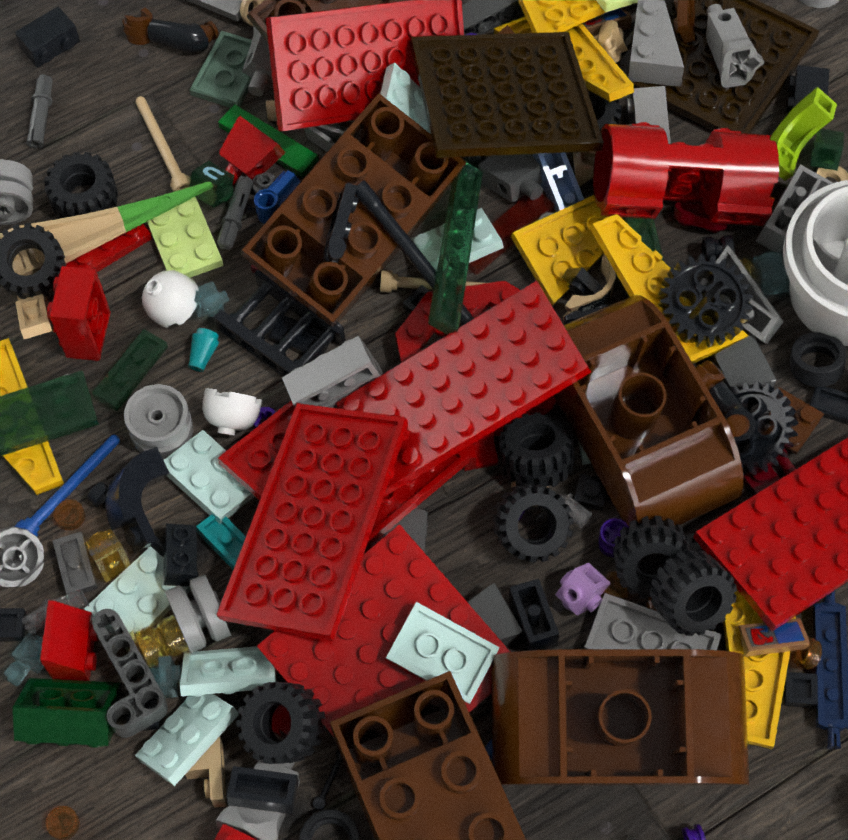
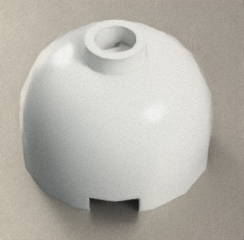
(169, 298)
(230, 410)

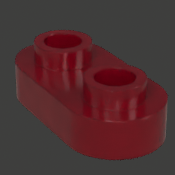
(692, 213)

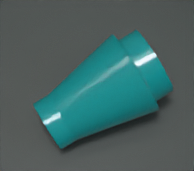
(202, 348)

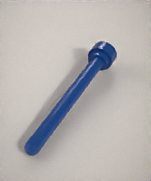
(32, 524)

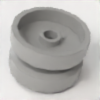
(15, 192)
(158, 419)
(197, 613)

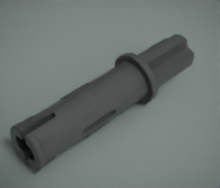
(41, 102)
(232, 221)

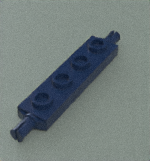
(832, 670)

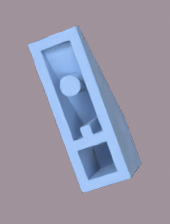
(558, 180)

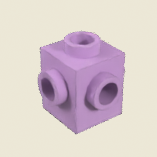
(582, 589)

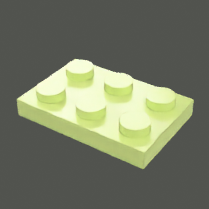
(185, 240)

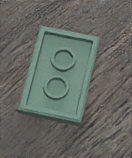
(221, 74)

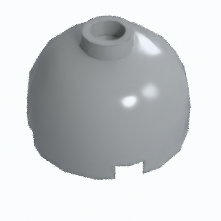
(19, 557)

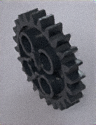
(726, 317)
(766, 447)

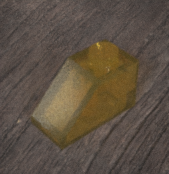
(107, 554)

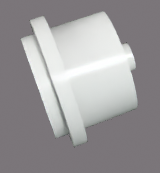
(818, 261)

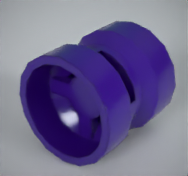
(610, 530)

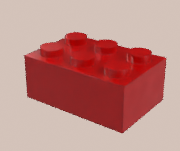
(79, 313)

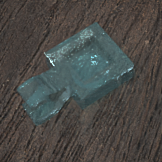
(27, 658)

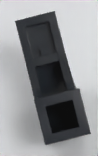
(124, 498)

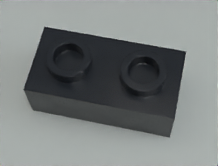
(179, 554)
(262, 790)

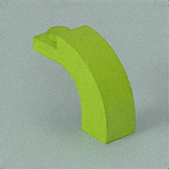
(799, 127)

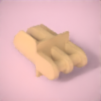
(612, 39)

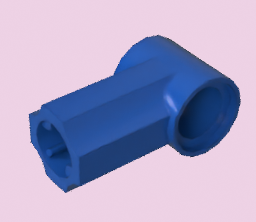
(274, 195)

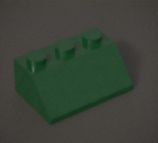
(65, 712)

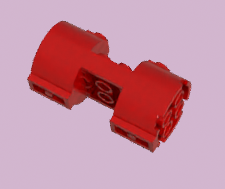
(727, 174)

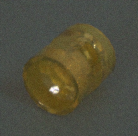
(161, 641)

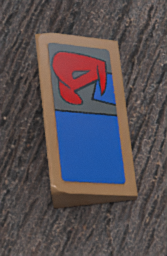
(619, 15)
(760, 640)

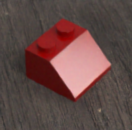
(68, 642)

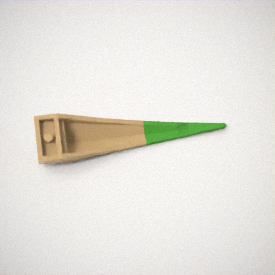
(90, 230)

